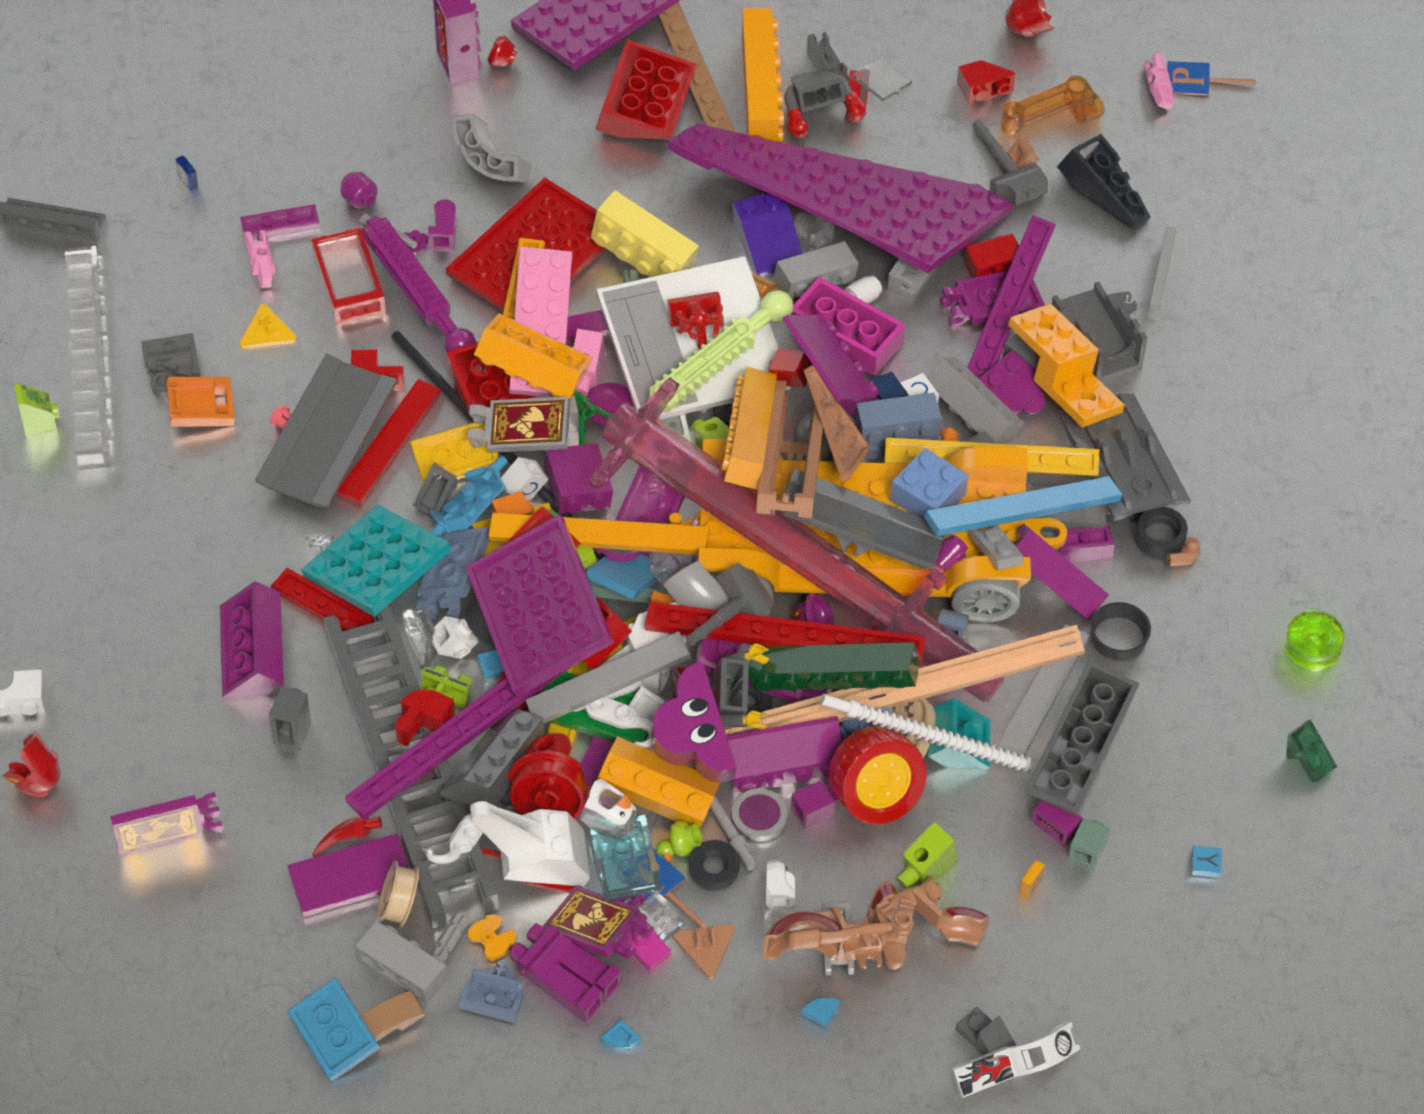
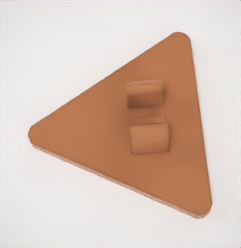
(706, 945)

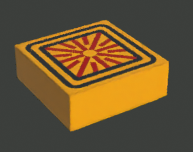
(1031, 879)

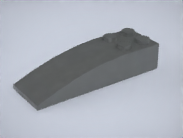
(1082, 738)

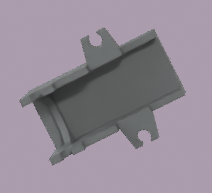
(1109, 327)

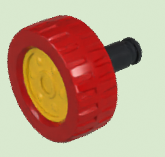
(877, 775)

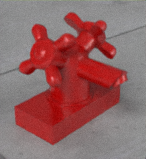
(696, 312)

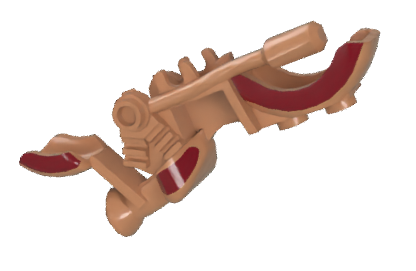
(879, 932)

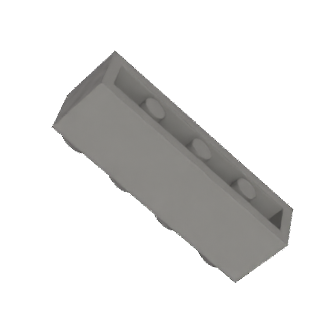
(973, 401)

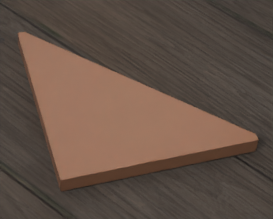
(842, 434)

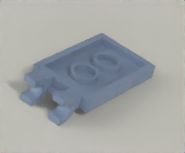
(449, 578)

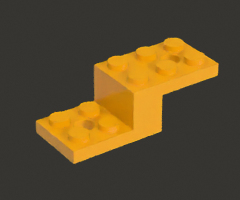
(1066, 365)

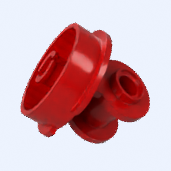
(548, 778)

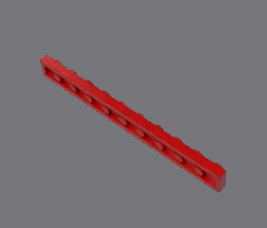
(769, 630)

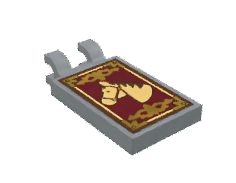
(522, 424)

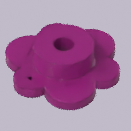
(420, 239)

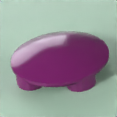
(609, 398)

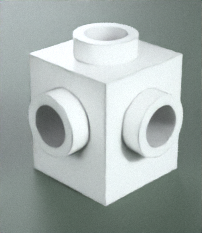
(453, 637)

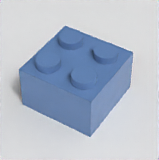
(928, 484)

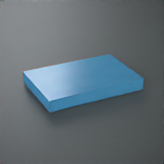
(624, 578)
(333, 1029)

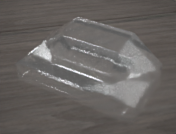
(813, 230)
(420, 635)

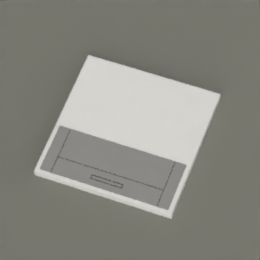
(650, 347)

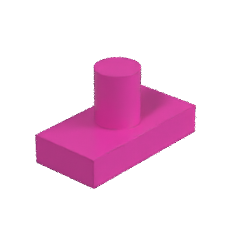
(650, 950)

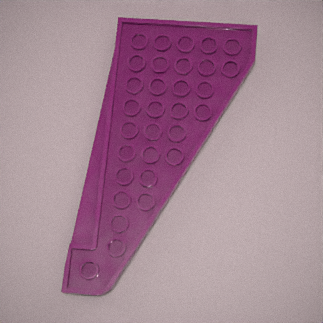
(894, 208)

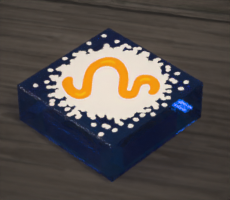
(186, 172)

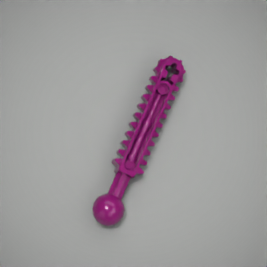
(414, 281)

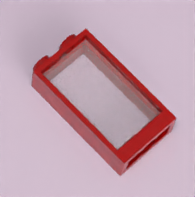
(348, 276)

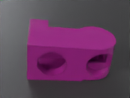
(444, 233)

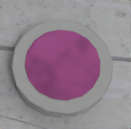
(759, 814)

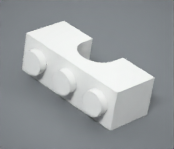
(25, 694)

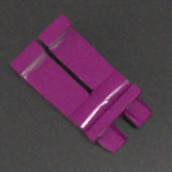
(566, 971)

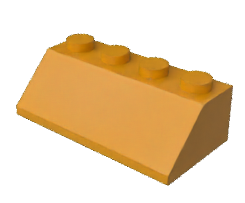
(532, 356)
(658, 785)

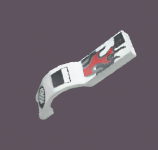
(1014, 1061)

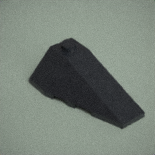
(1096, 173)

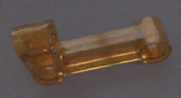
(1072, 95)

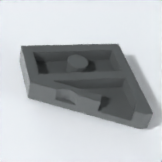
(172, 354)

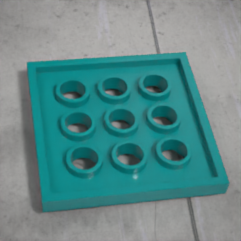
(364, 534)

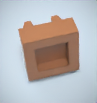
(1022, 153)

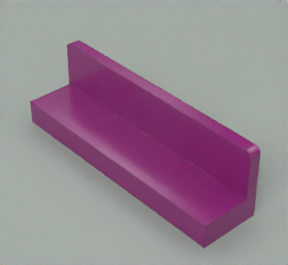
(1060, 573)

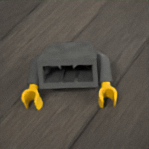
(730, 688)

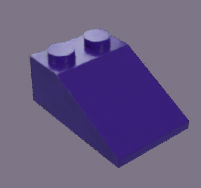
(765, 231)

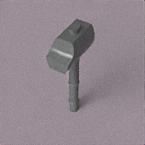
(1019, 183)
(746, 595)

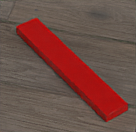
(389, 442)

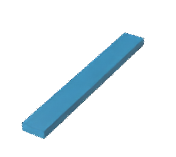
(1022, 506)

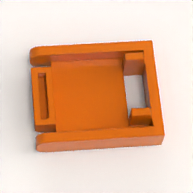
(194, 404)

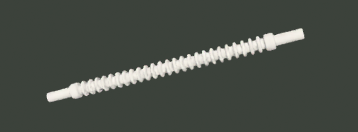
(853, 709)

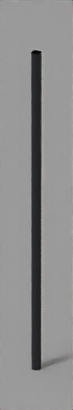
(452, 395)

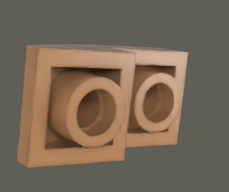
(392, 1014)

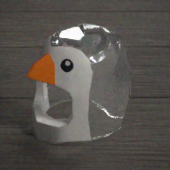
(609, 811)

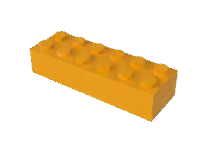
(761, 75)

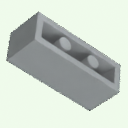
(831, 263)
(401, 961)

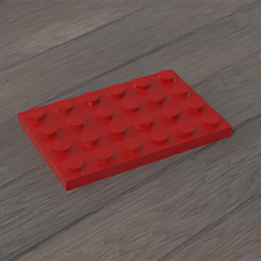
(542, 214)

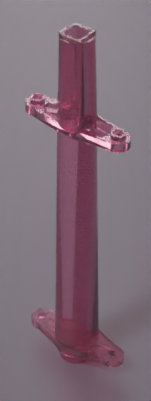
(699, 477)

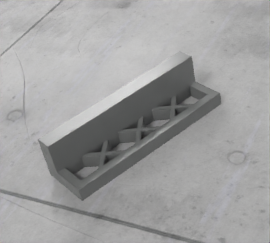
(51, 219)

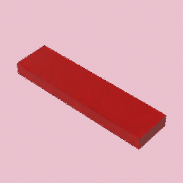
(319, 600)

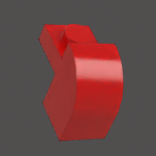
(369, 361)
(423, 709)

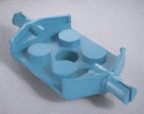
(472, 499)

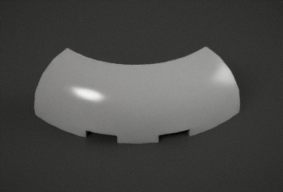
(475, 144)
(698, 589)

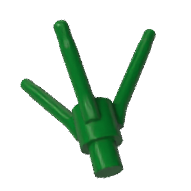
(586, 410)

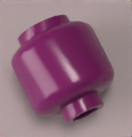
(358, 190)

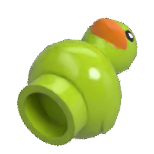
(682, 840)

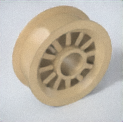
(397, 894)

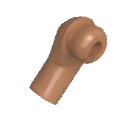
(1187, 554)

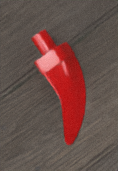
(348, 829)

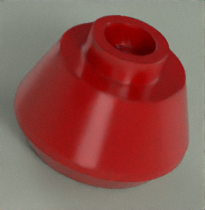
(501, 52)

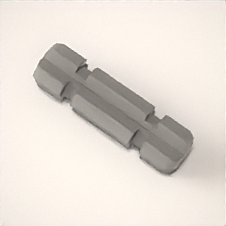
(450, 936)

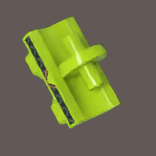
(439, 680)

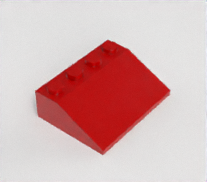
(645, 94)
(477, 381)

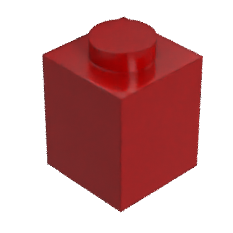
(790, 367)

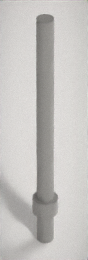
(737, 841)

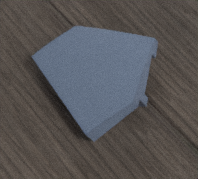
(493, 993)

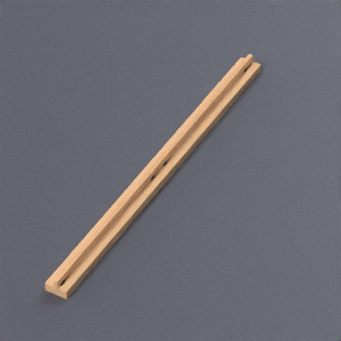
(936, 678)

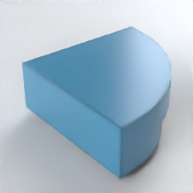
(821, 1010)
(621, 1037)

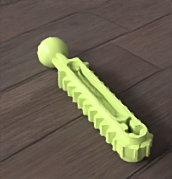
(724, 347)

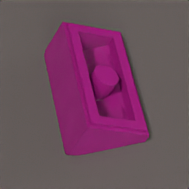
(1087, 544)

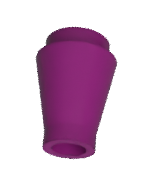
(951, 552)

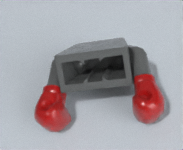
(819, 90)

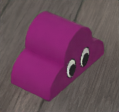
(692, 729)

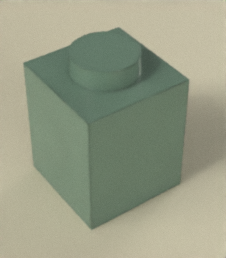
(1089, 843)

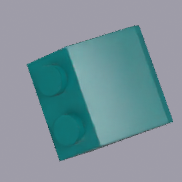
(960, 719)

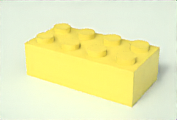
(641, 238)

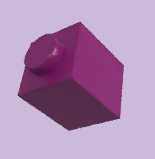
(813, 804)

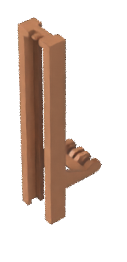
(767, 496)

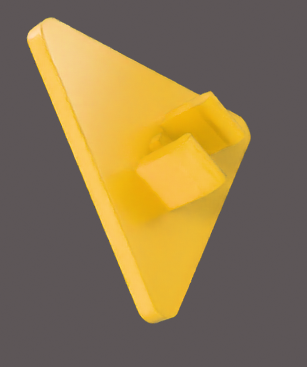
(266, 329)

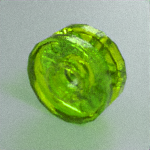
(1310, 654)

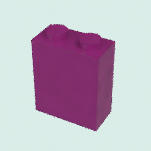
(570, 475)

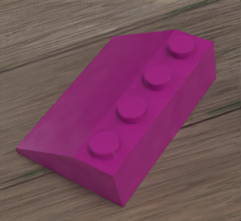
(832, 360)

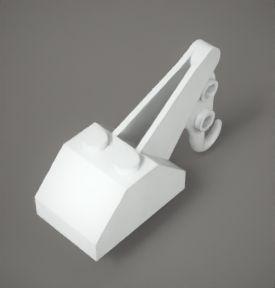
(623, 715)
(533, 846)

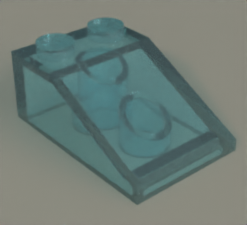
(627, 864)

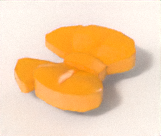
(495, 945)

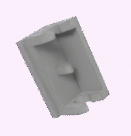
(906, 279)

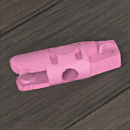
(1159, 81)
(260, 258)

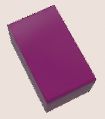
(1056, 822)

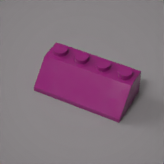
(251, 642)
(784, 754)

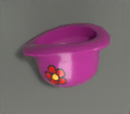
(814, 609)

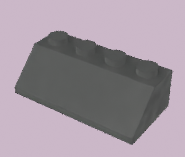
(486, 768)

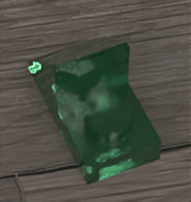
(1310, 750)

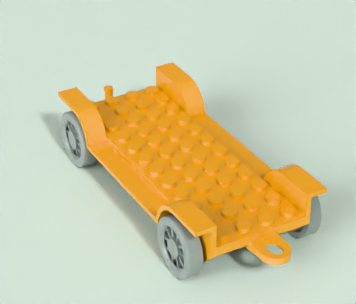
(973, 581)

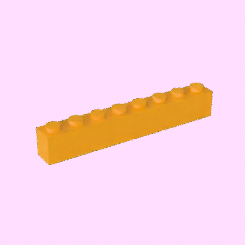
(749, 427)

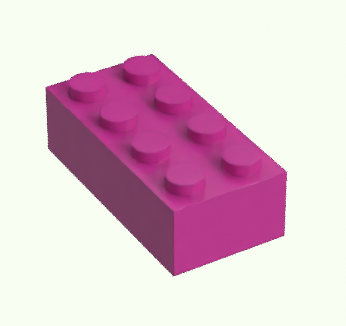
(865, 329)

